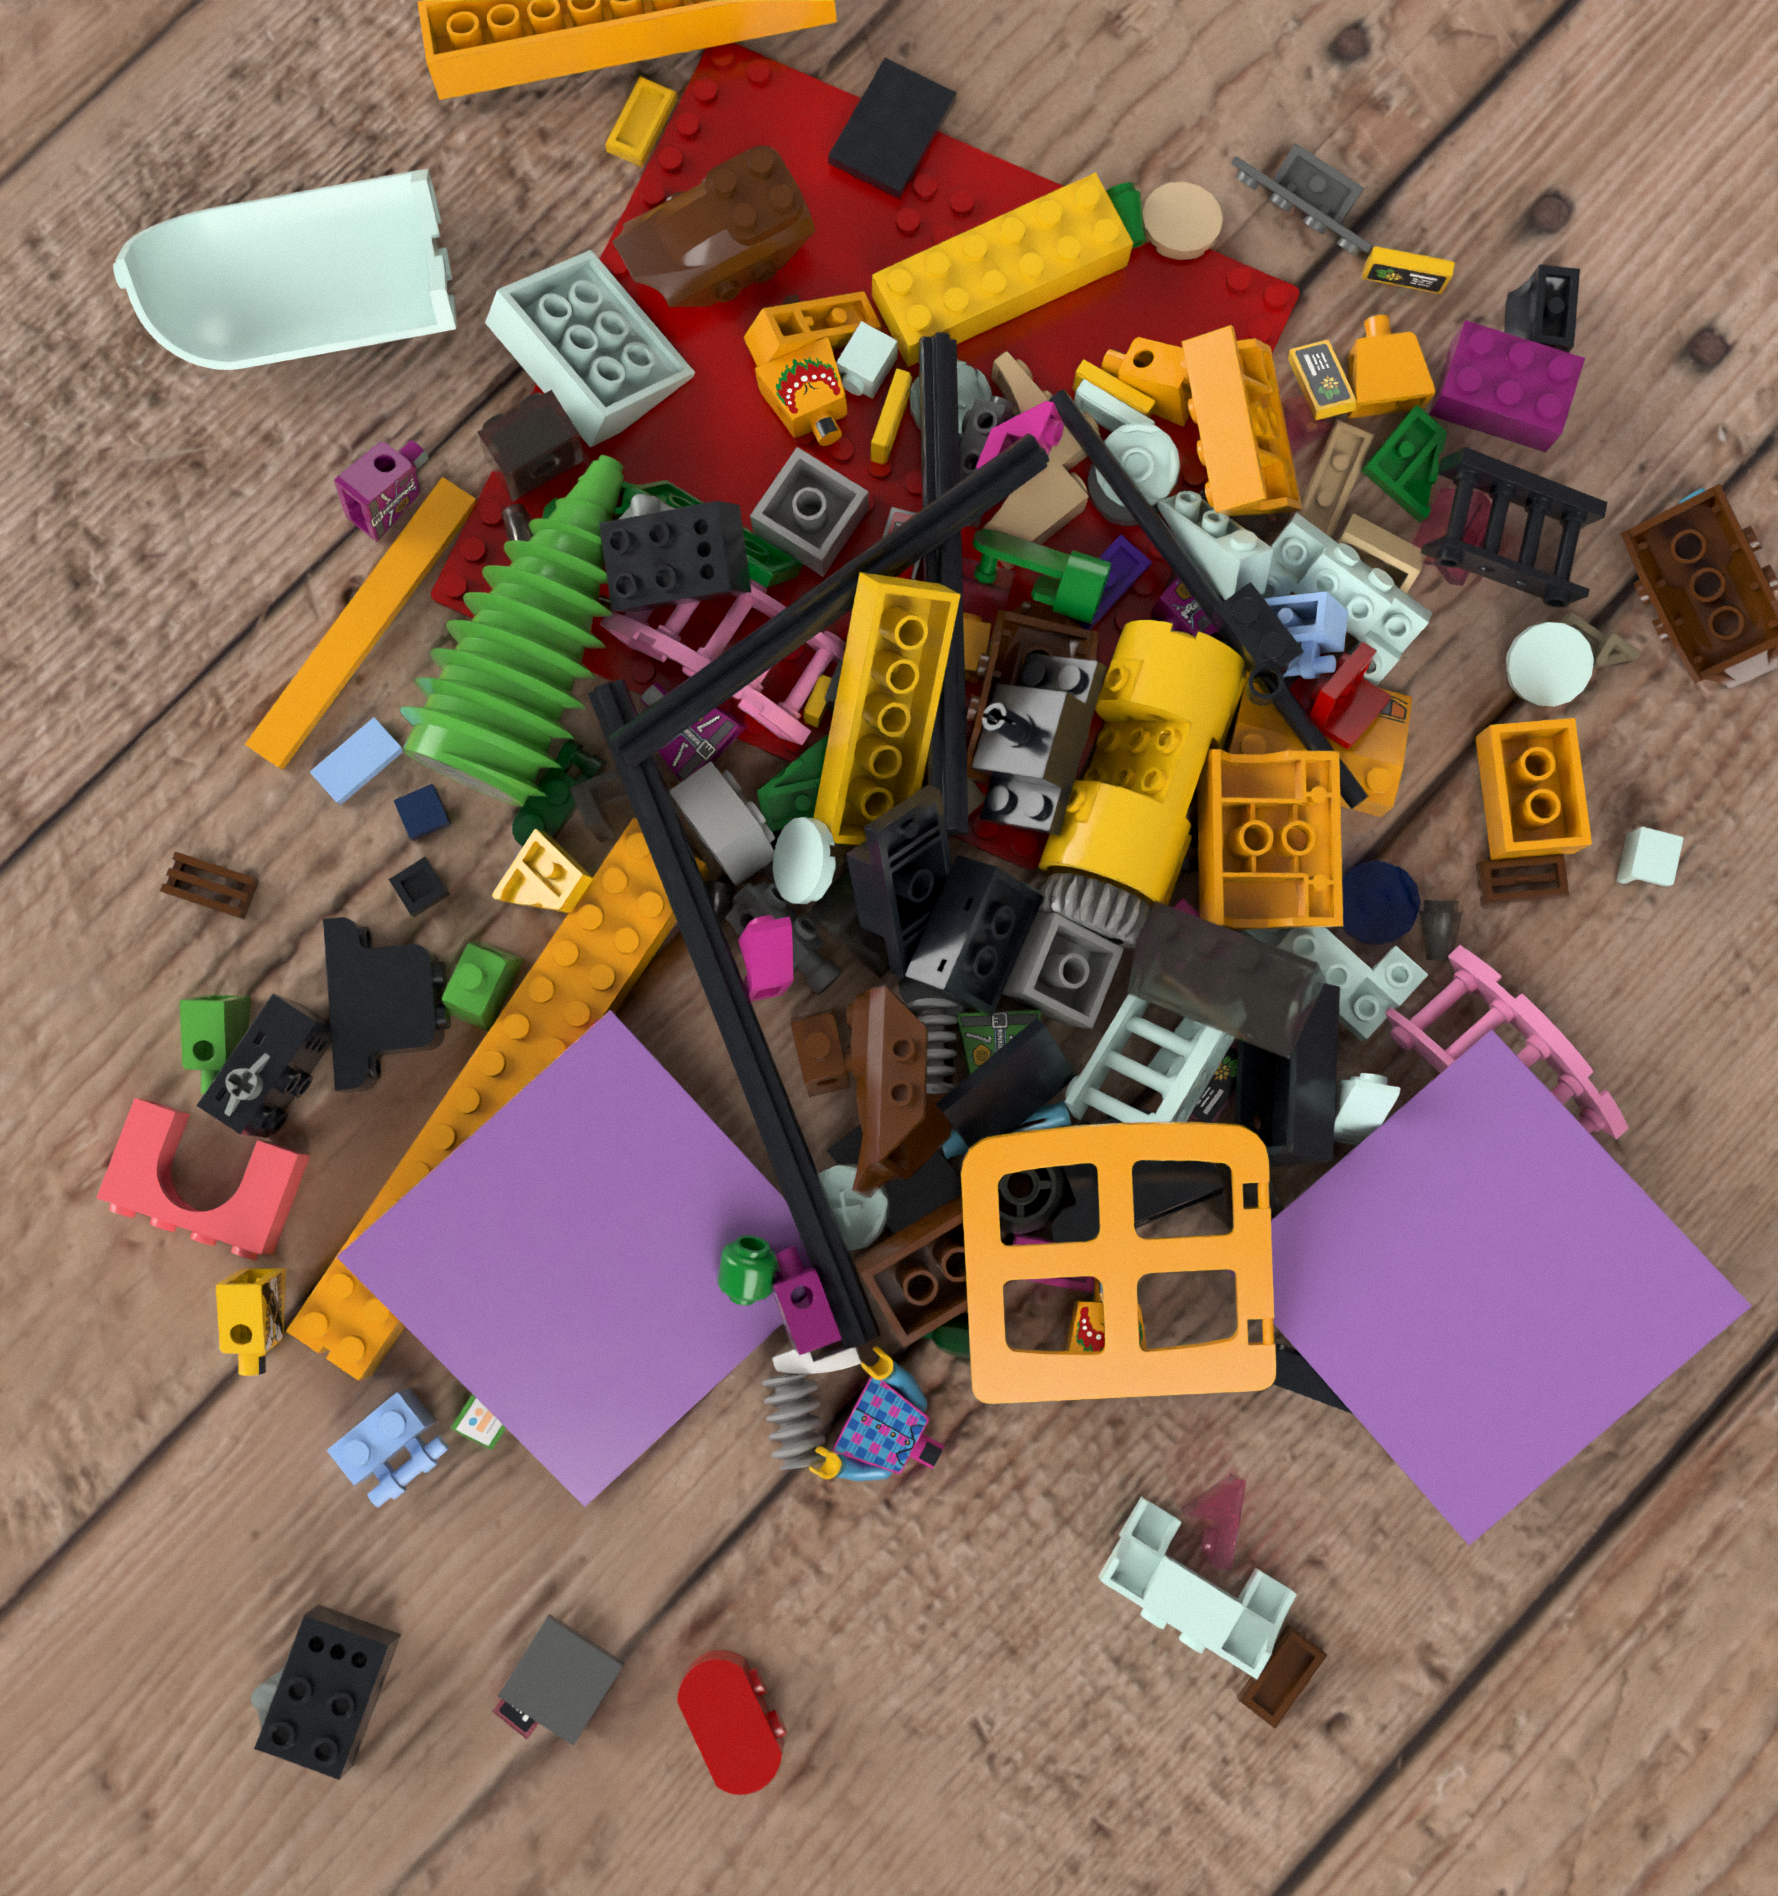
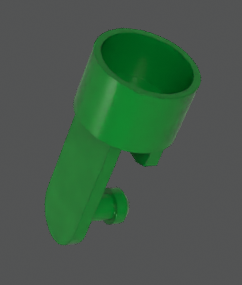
(1080, 574)

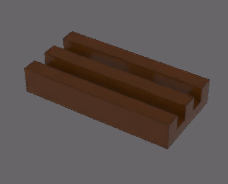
(176, 874)
(1486, 883)

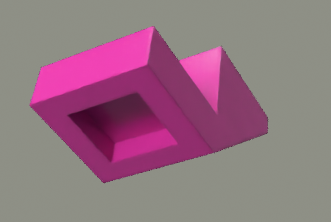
(1040, 421)
(767, 957)

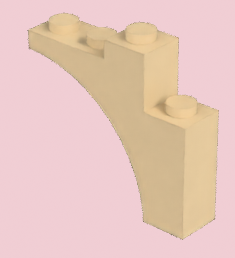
(1053, 495)

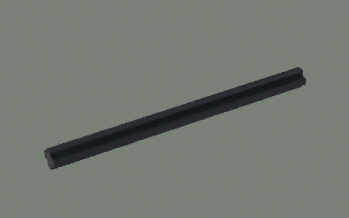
(944, 566)
(826, 602)

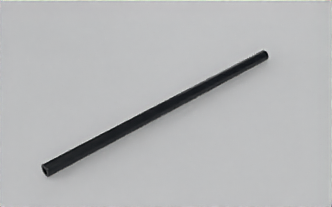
(1191, 576)

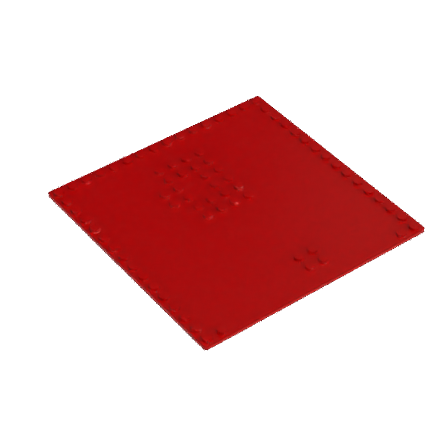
(730, 445)

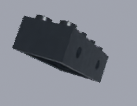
(1295, 1093)

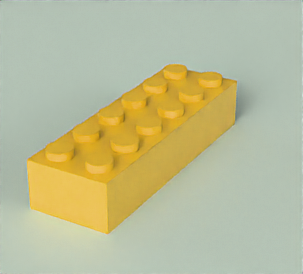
(1003, 267)
(884, 701)

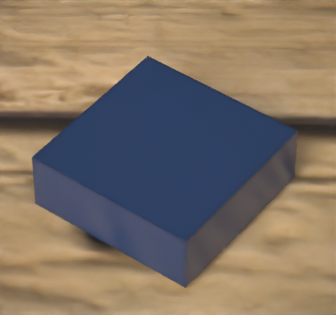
(422, 812)

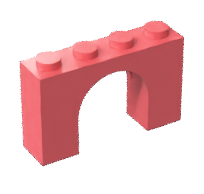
(143, 1183)

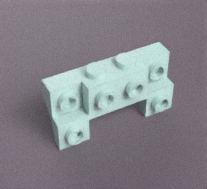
(1377, 610)
(1363, 990)
(1172, 1593)

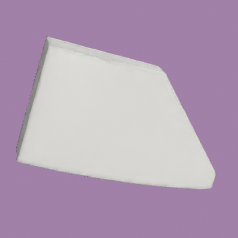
(808, 1363)

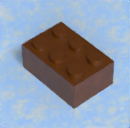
(920, 1273)

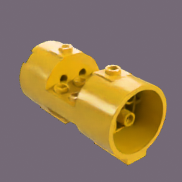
(1163, 712)

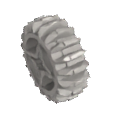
(1096, 907)

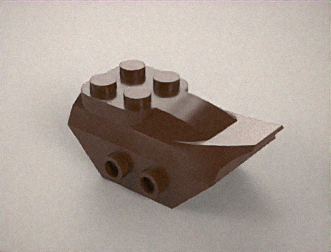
(720, 233)
(1708, 589)
(1025, 630)
(890, 1071)

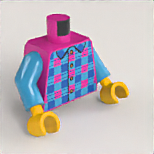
(882, 1428)

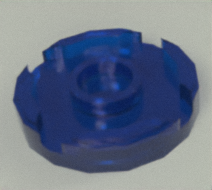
(1378, 902)

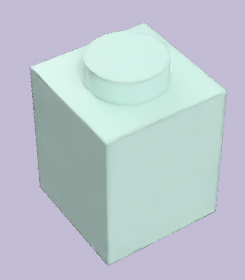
(866, 360)

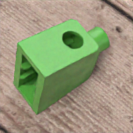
(481, 984)
(211, 1032)

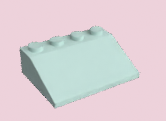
(587, 345)

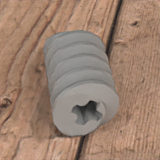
(932, 1014)
(794, 1420)

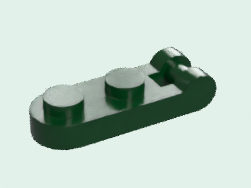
(553, 812)

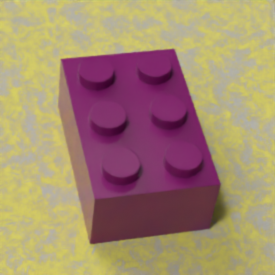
(1506, 386)

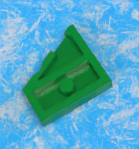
(1408, 462)
(793, 789)

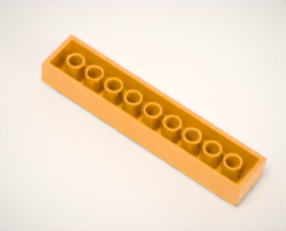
(517, 42)

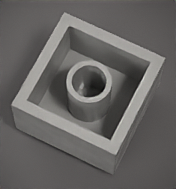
(810, 511)
(725, 822)
(1063, 971)

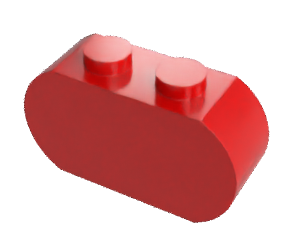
(732, 1721)

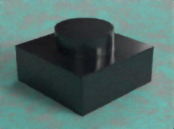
(419, 886)

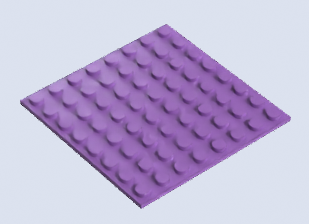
(580, 1258)
(1488, 1287)

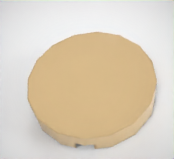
(1181, 220)

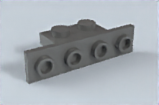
(1315, 190)

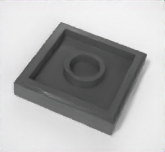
(561, 1679)

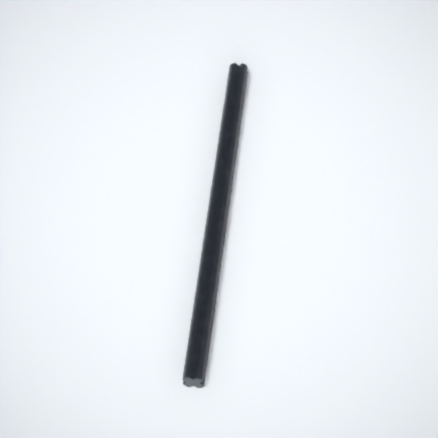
(739, 1027)

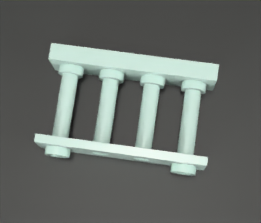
(1179, 1092)

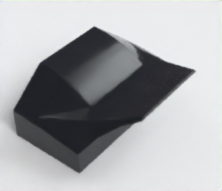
(1545, 307)

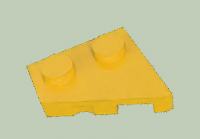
(543, 876)

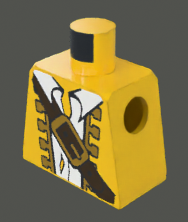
(251, 1315)

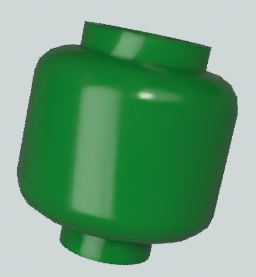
(747, 1270)

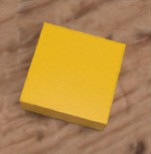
(816, 704)

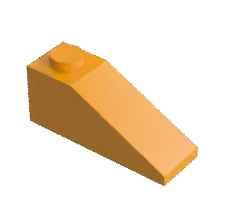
(795, 325)

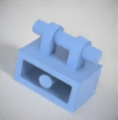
(1317, 626)
(380, 1438)

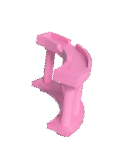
(665, 643)
(1542, 1042)

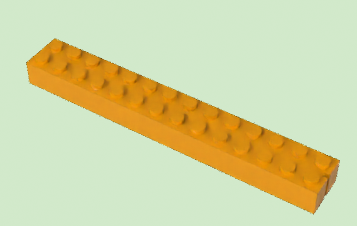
(570, 986)

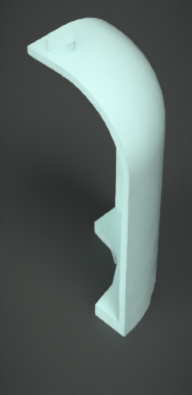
(293, 273)

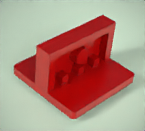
(1343, 701)

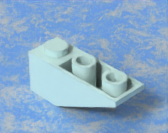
(1217, 545)
(1361, 1106)

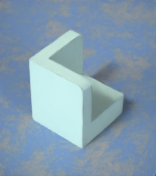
(1650, 857)

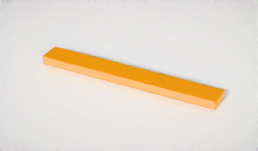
(361, 624)

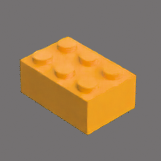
(1533, 789)

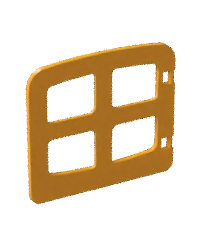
(1118, 1260)

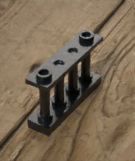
(1540, 499)

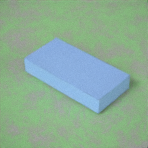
(356, 761)

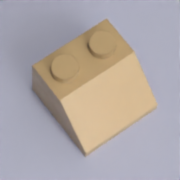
(1384, 551)

